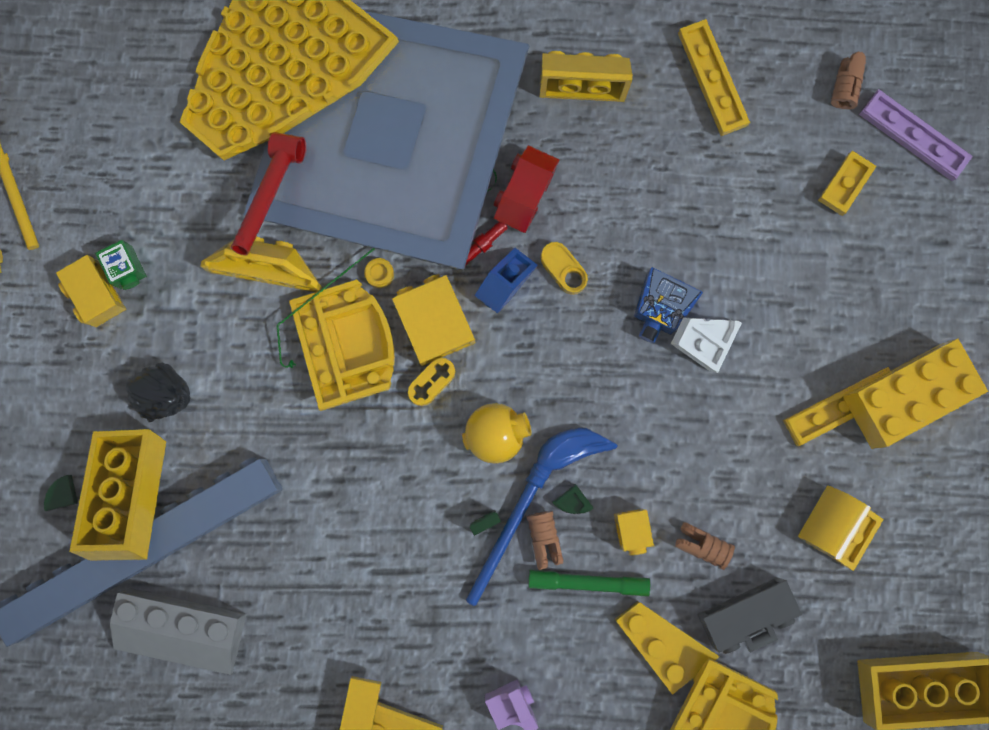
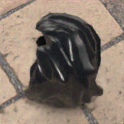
(158, 392)

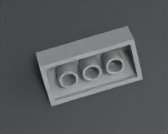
(176, 630)

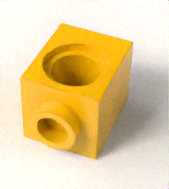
(634, 531)

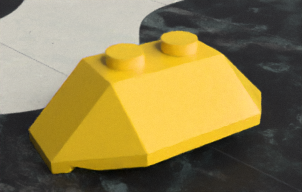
(265, 263)

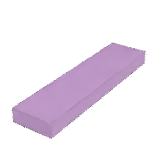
(915, 135)

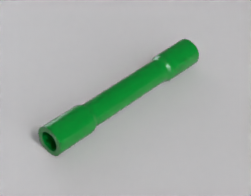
(624, 585)

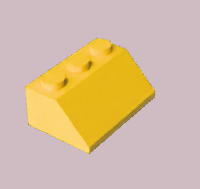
(585, 76)

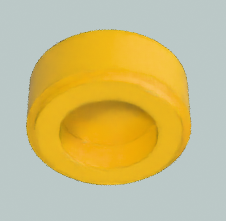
(379, 273)

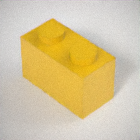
(90, 291)

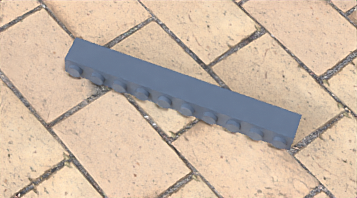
(170, 532)

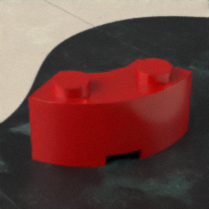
(528, 183)

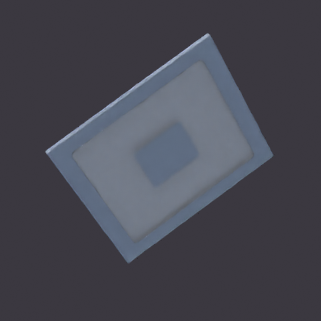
(408, 149)

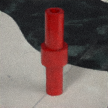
(483, 242)

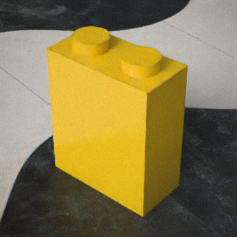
(433, 319)

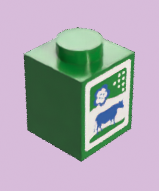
(121, 265)

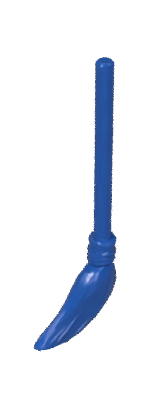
(553, 455)

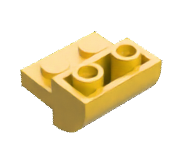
(841, 527)

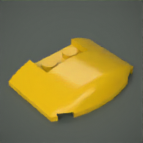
(344, 344)
(726, 702)

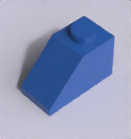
(505, 280)

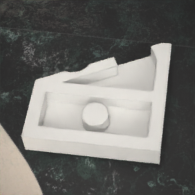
(706, 340)

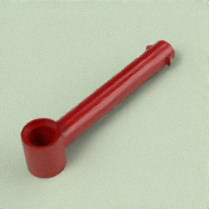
(282, 151)

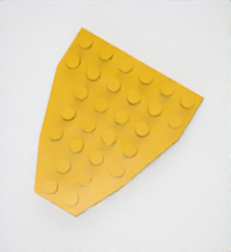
(279, 67)

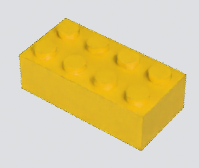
(915, 394)
(118, 495)
(925, 690)

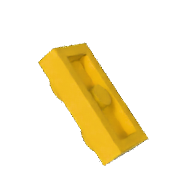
(847, 183)

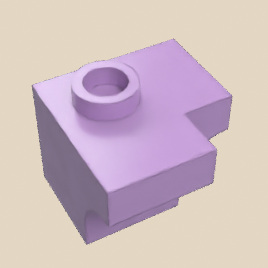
(512, 706)

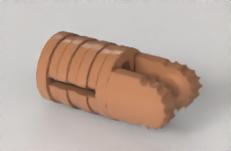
(846, 88)
(544, 533)
(709, 548)

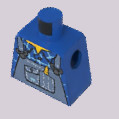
(663, 304)

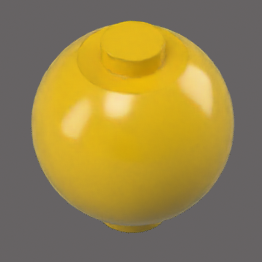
(495, 433)

